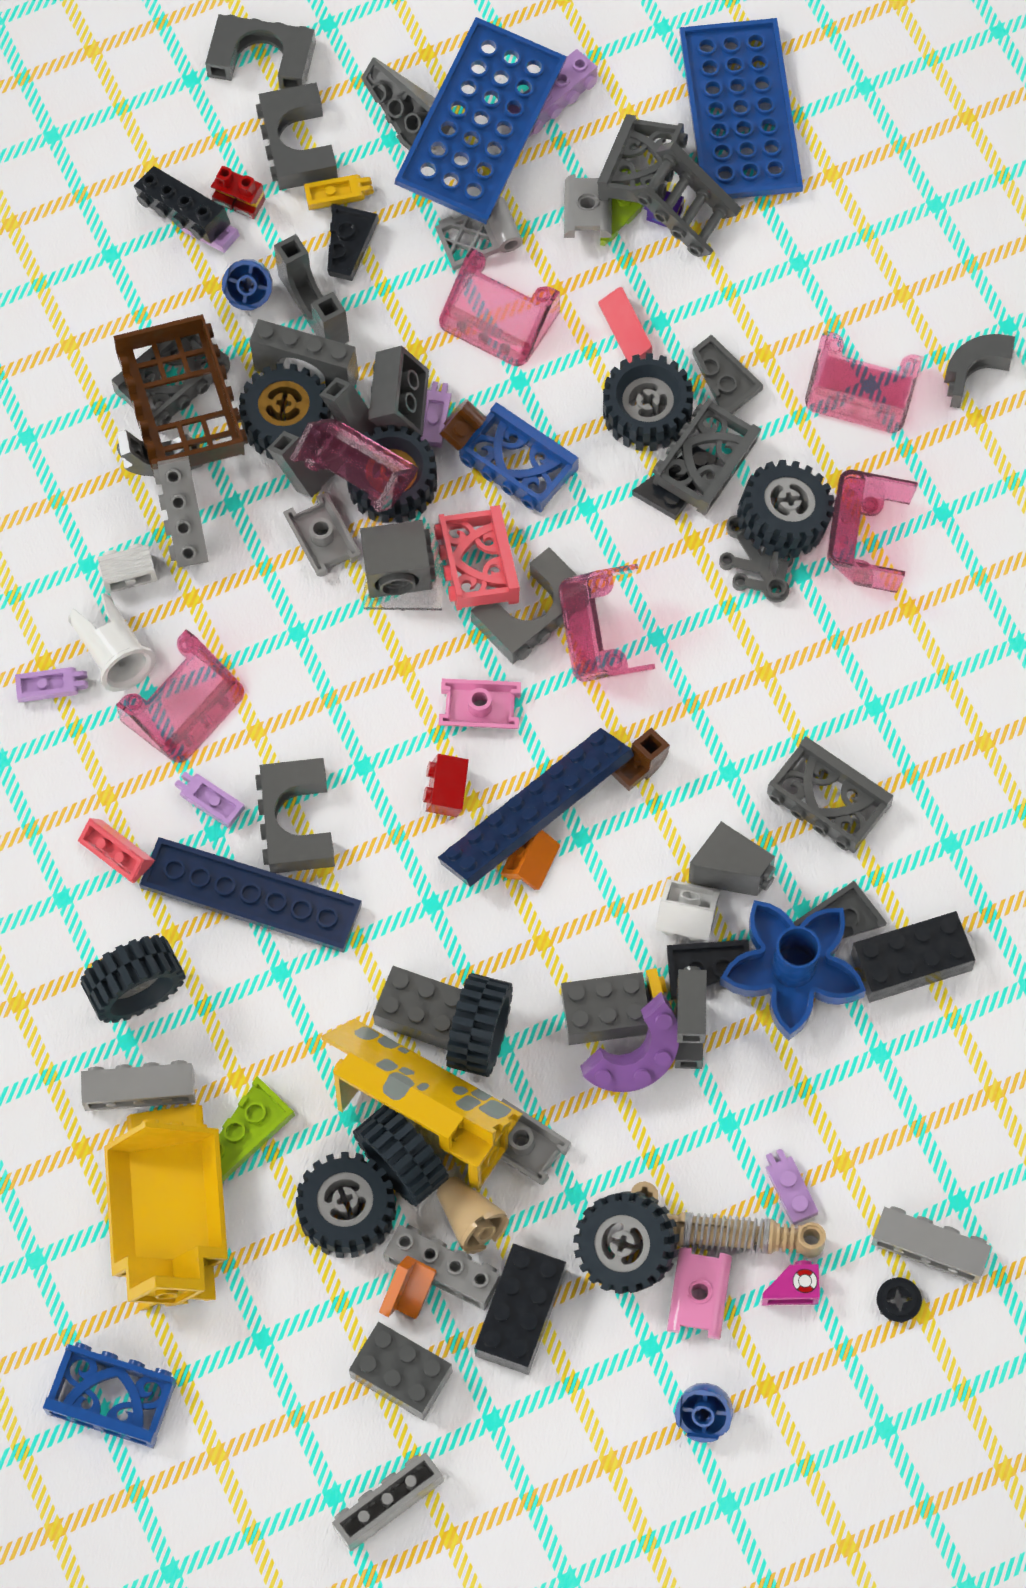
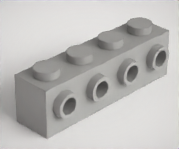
(182, 512)
(138, 1086)
(931, 1244)
(455, 1270)
(388, 1501)

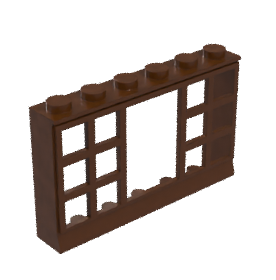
(174, 330)

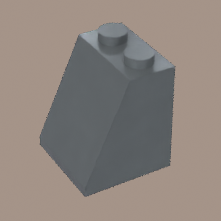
(732, 863)

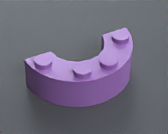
(646, 1063)

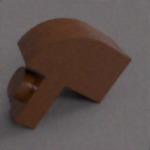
(462, 424)
(649, 754)

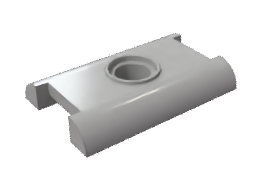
(584, 209)
(326, 549)
(539, 1152)

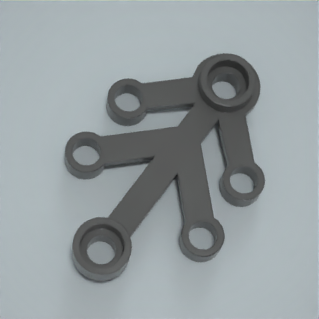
(757, 564)

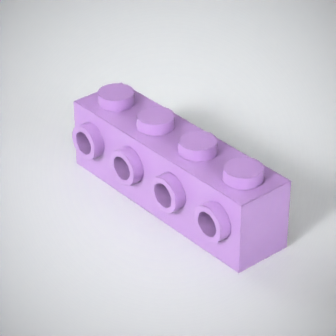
(575, 77)

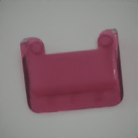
(497, 315)
(859, 389)
(186, 704)

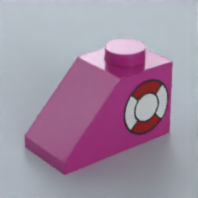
(795, 1286)

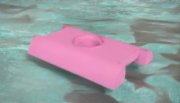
(497, 711)
(699, 1273)

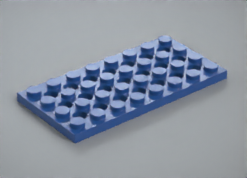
(776, 95)
(497, 114)

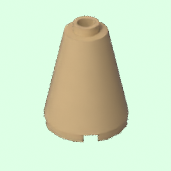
(471, 1215)

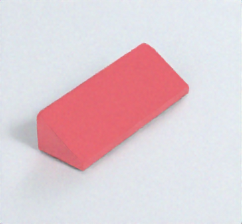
(625, 324)
(115, 849)

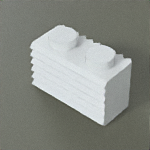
(127, 568)

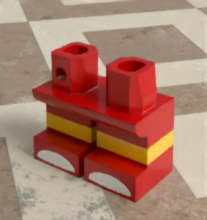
(238, 192)

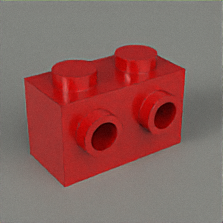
(446, 785)

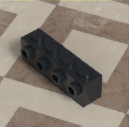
(181, 205)

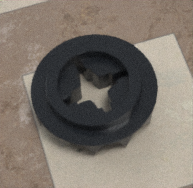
(907, 1291)

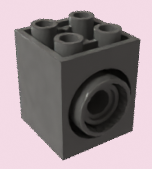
(397, 558)

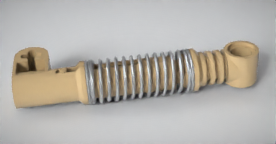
(739, 1233)

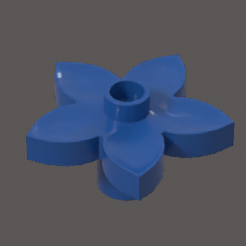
(794, 965)

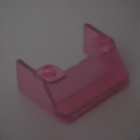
(356, 459)
(859, 495)
(582, 627)

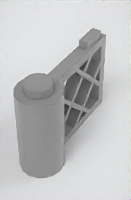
(500, 231)

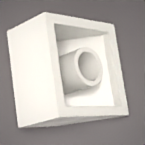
(687, 910)

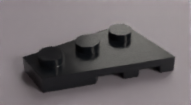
(350, 237)
(663, 499)
(707, 956)

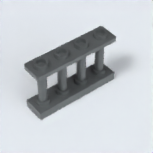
(706, 191)

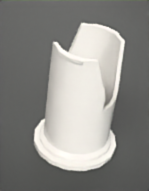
(114, 648)

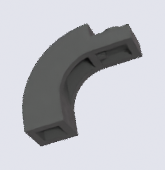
(978, 353)
(135, 454)

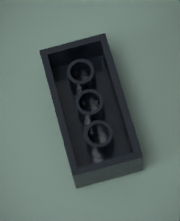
(913, 956)
(520, 1309)

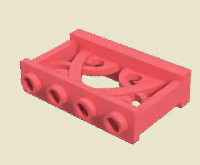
(492, 529)

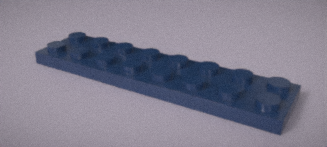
(535, 806)
(251, 894)

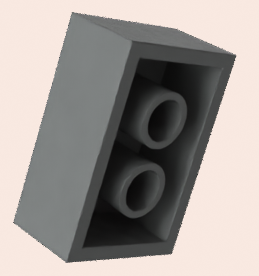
(398, 391)
(417, 1007)
(604, 1008)
(400, 1370)

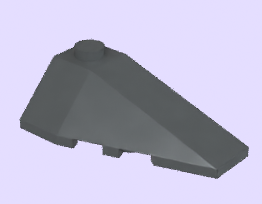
(400, 99)

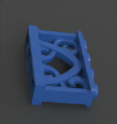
(512, 425)
(132, 1427)

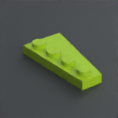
(251, 1126)

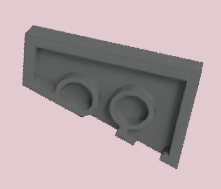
(725, 375)
(858, 910)

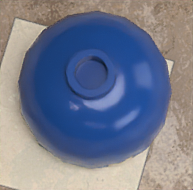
(247, 284)
(704, 1412)

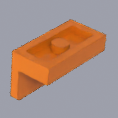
(532, 860)
(408, 1288)

